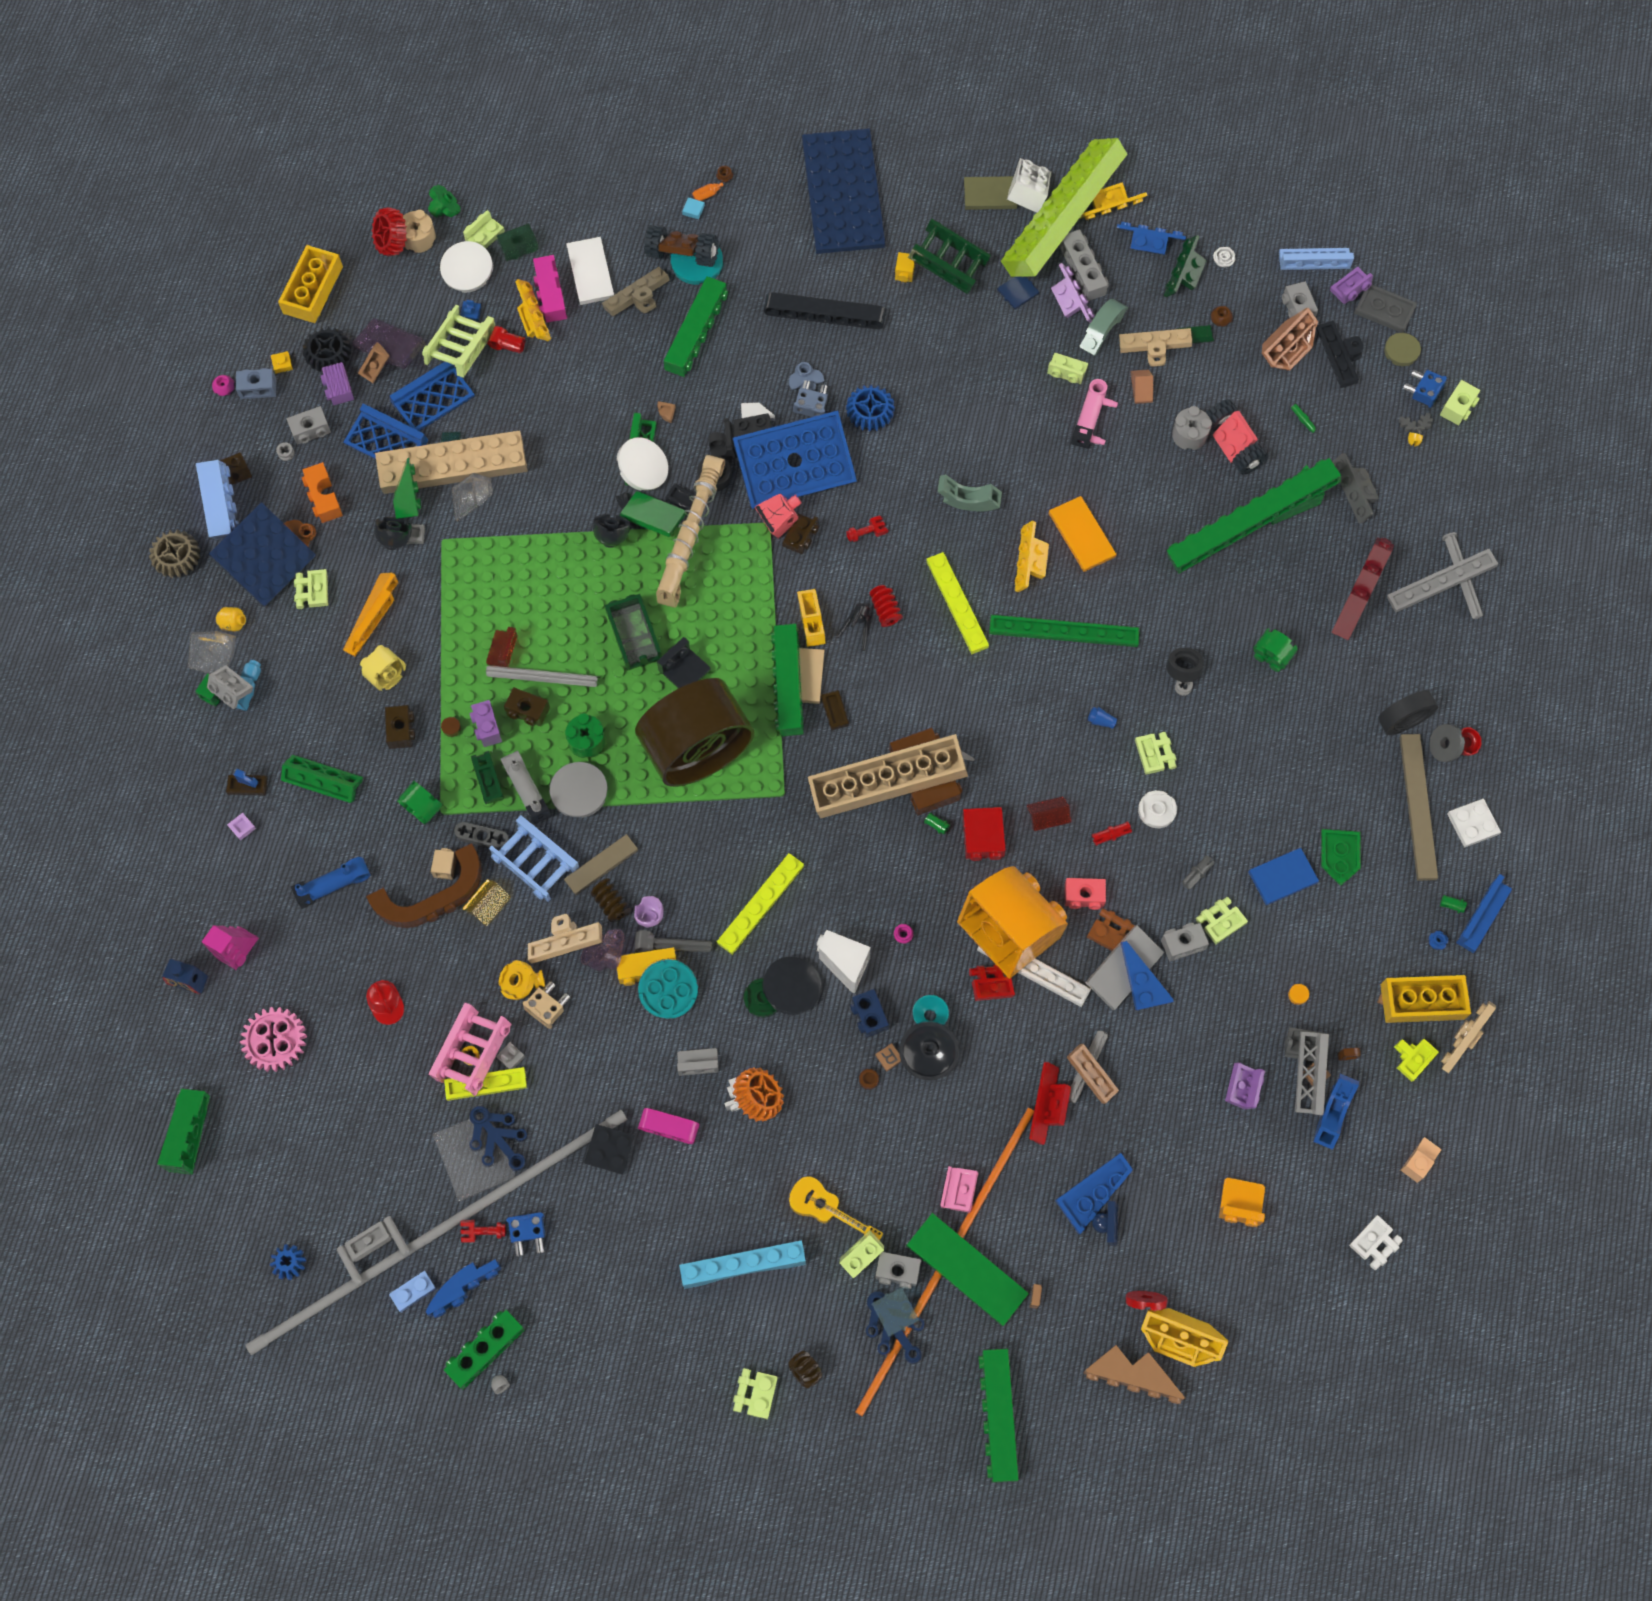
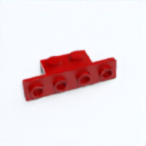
(1050, 1104)

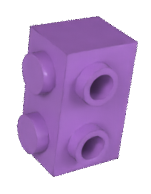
(486, 723)

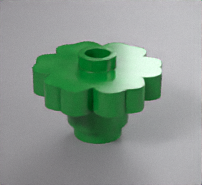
(442, 202)

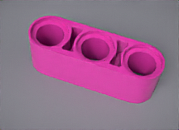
(668, 1126)

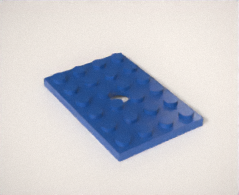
(817, 441)

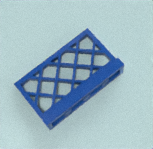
(426, 382)
(388, 423)

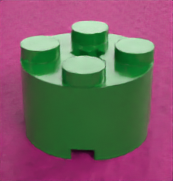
(1274, 649)
(577, 733)
(419, 802)

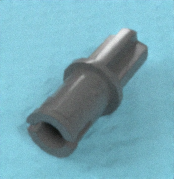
(1197, 872)

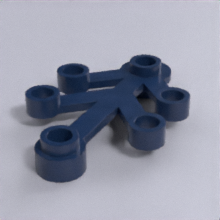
(495, 1136)
(899, 1335)

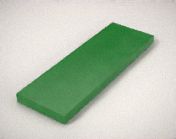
(967, 1269)

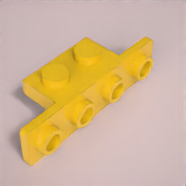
(1110, 198)
(530, 312)
(1032, 557)

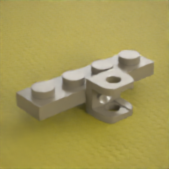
(637, 293)

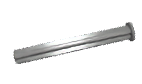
(1467, 587)

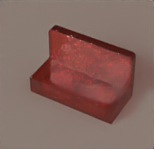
(502, 647)
(1049, 813)

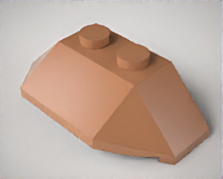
(1291, 341)

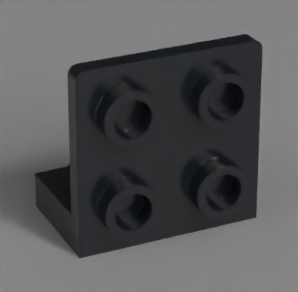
(682, 665)

